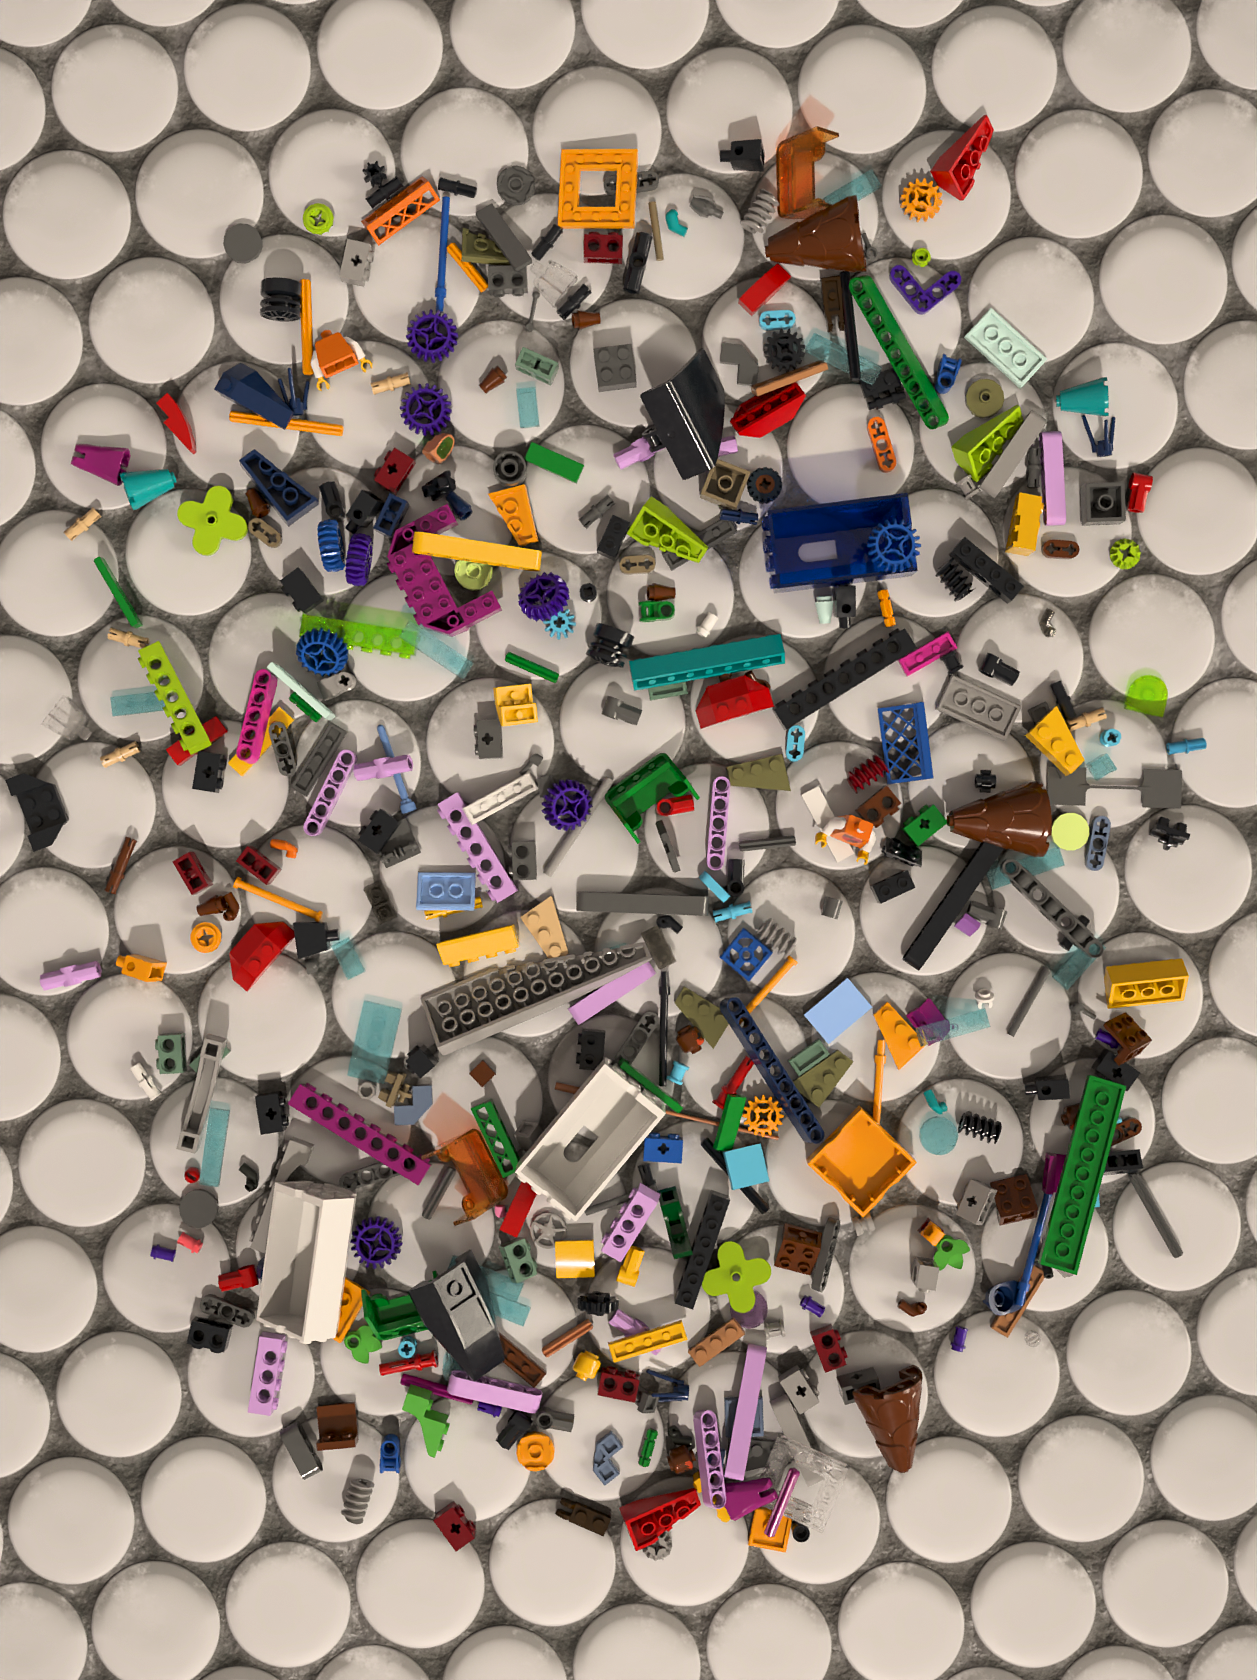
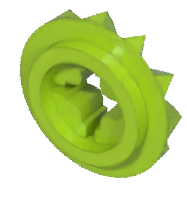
(314, 211)
(1116, 555)

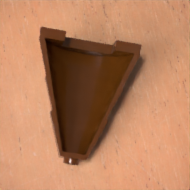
(822, 240)
(1010, 819)
(894, 1417)

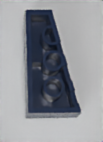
(283, 493)

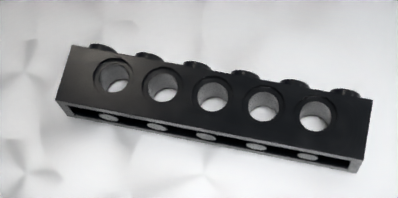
(702, 1249)

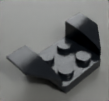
(40, 807)

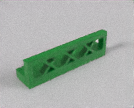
(504, 1137)

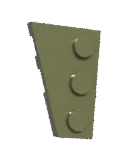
(481, 250)

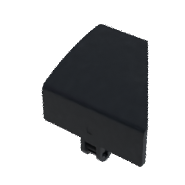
(688, 416)

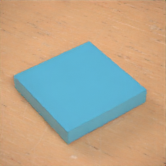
(746, 1166)

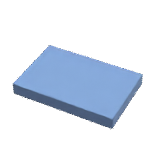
(446, 891)
(837, 1010)

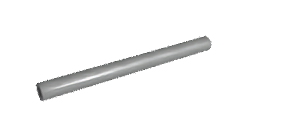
(573, 834)

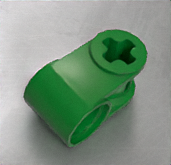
(654, 611)

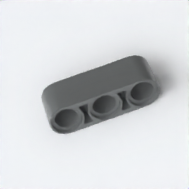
(301, 1450)

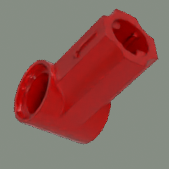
(1139, 488)
(676, 805)
(243, 1277)

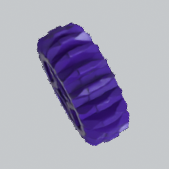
(435, 320)
(419, 414)
(359, 559)
(543, 596)
(554, 810)
(383, 1244)

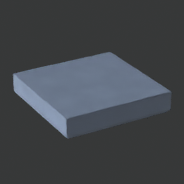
(730, 1411)

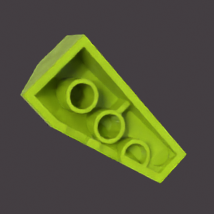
(981, 445)
(663, 529)

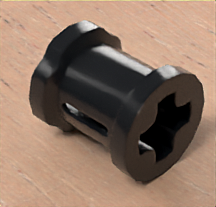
(589, 598)
(951, 662)

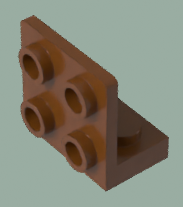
(1129, 1036)
(1014, 1199)
(798, 1249)
(337, 1426)

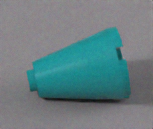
(1085, 398)
(146, 485)

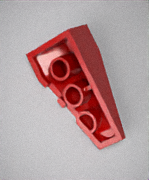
(958, 164)
(654, 1515)

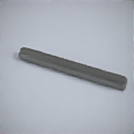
(1155, 1214)

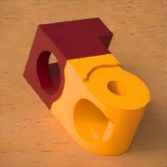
(931, 1232)

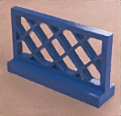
(922, 741)

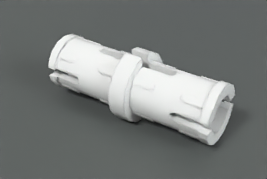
(145, 1081)

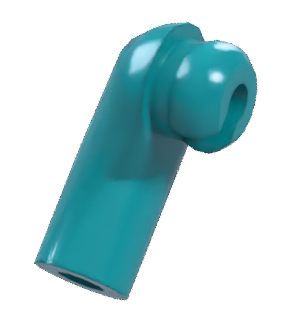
(673, 224)
(933, 1104)

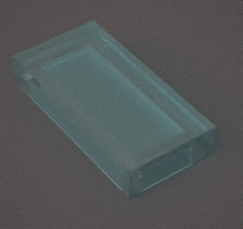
(527, 407)
(348, 958)

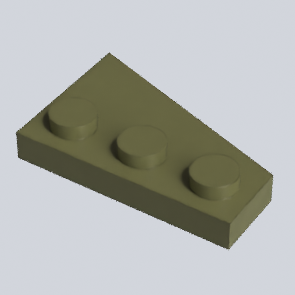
(760, 773)
(703, 1015)
(823, 1077)

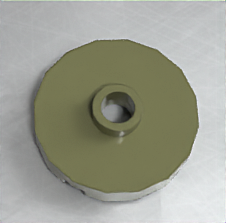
(980, 407)

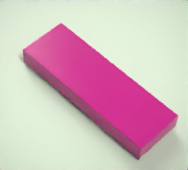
(927, 654)

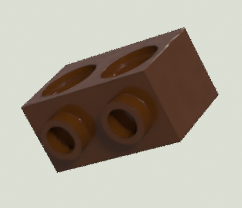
(875, 803)

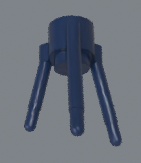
(294, 403)
(1104, 446)
(679, 1392)

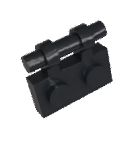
(886, 381)

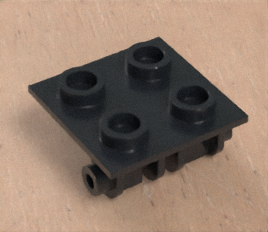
(910, 854)

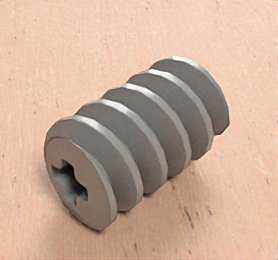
(759, 212)
(776, 937)
(358, 1500)

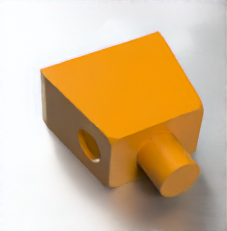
(141, 967)

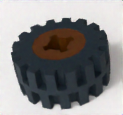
(765, 492)

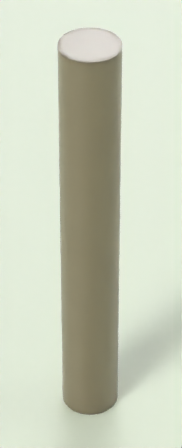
(656, 231)

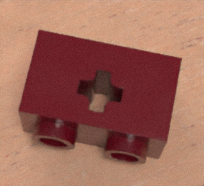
(394, 481)
(258, 865)
(192, 873)
(456, 1536)

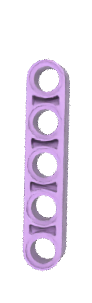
(1052, 478)
(322, 798)
(715, 813)
(609, 993)
(495, 1392)
(703, 1451)

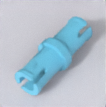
(732, 911)

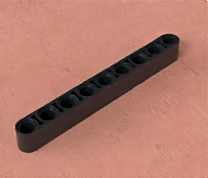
(951, 904)

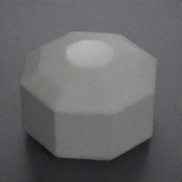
(366, 1090)

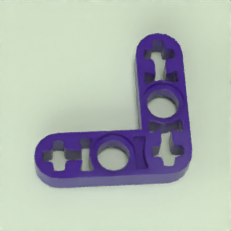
(926, 295)

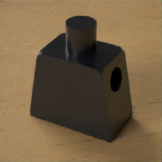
(745, 155)
(369, 505)
(844, 595)
(313, 937)
(1057, 1089)

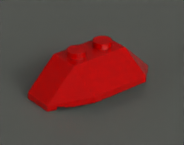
(768, 411)
(732, 700)
(258, 951)

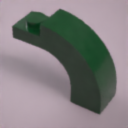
(675, 1222)

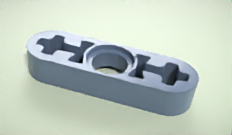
(1094, 828)

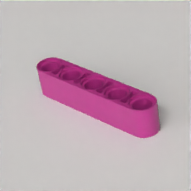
(253, 708)

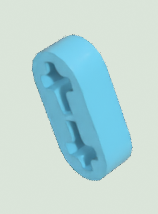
(777, 315)
(790, 743)
(714, 886)

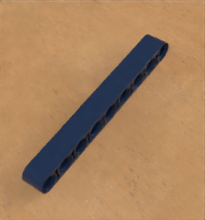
(780, 1075)

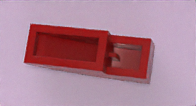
(764, 289)
(177, 422)
(213, 729)
(518, 1210)

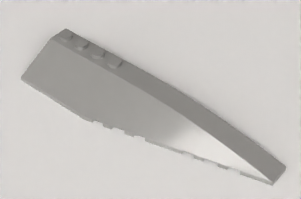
(519, 993)

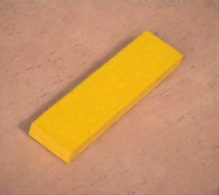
(279, 715)
(647, 1341)

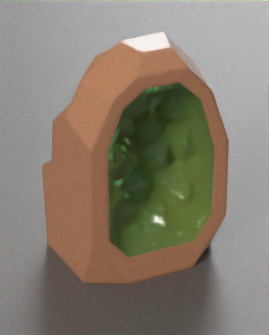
(439, 448)

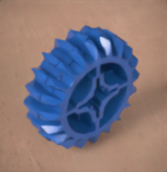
(908, 535)
(331, 545)
(310, 649)

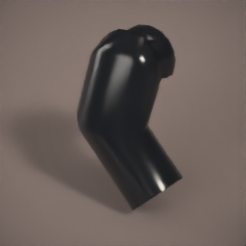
(668, 922)

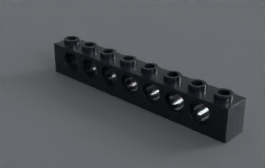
(899, 638)

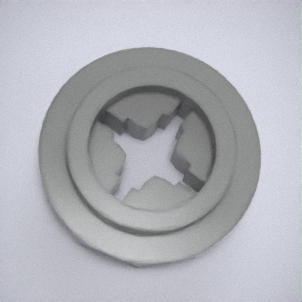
(662, 1552)

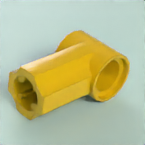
(629, 1271)

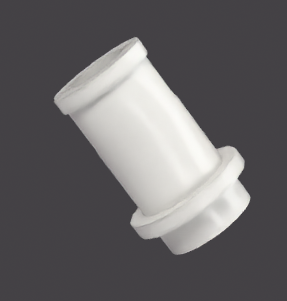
(706, 625)

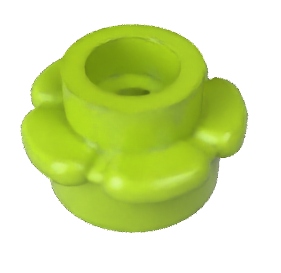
(921, 252)

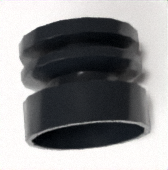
(280, 299)
(610, 645)

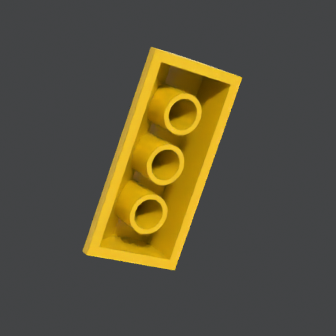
(477, 945)
(1145, 983)

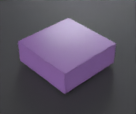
(967, 924)

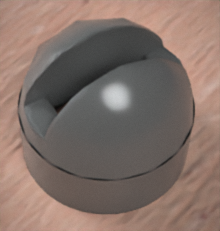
(311, 966)

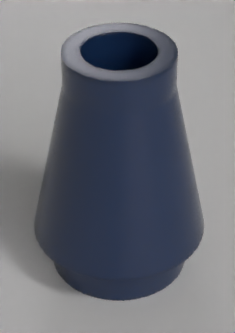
(459, 507)

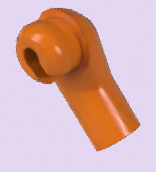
(284, 845)

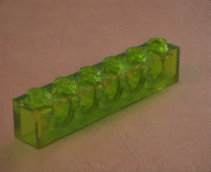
(369, 631)

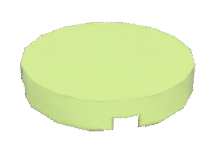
(473, 575)
(1069, 831)

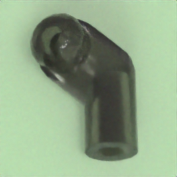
(1045, 623)

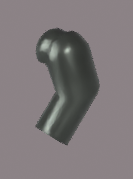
(251, 1177)
(1047, 1271)
(677, 1437)

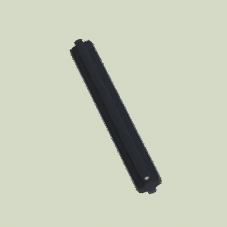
(748, 1191)

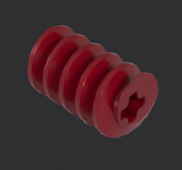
(866, 773)

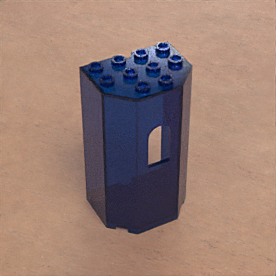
(842, 521)

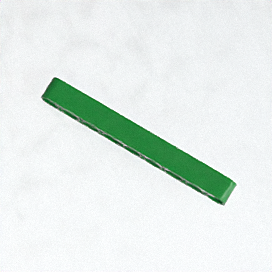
(891, 345)

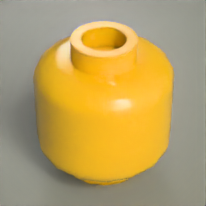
(586, 1365)

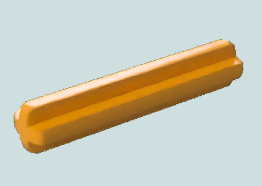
(467, 267)

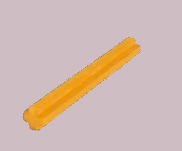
(306, 327)

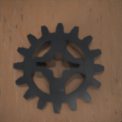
(778, 345)
(598, 1303)

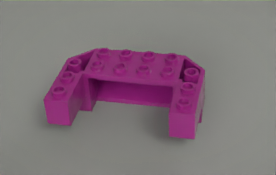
(424, 584)

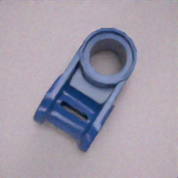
(947, 371)
(390, 1457)

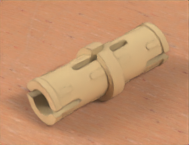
(390, 383)
(82, 524)
(128, 638)
(1086, 719)
(120, 754)

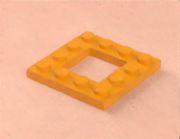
(577, 160)

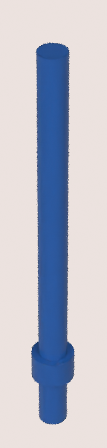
(440, 291)
(1024, 1285)

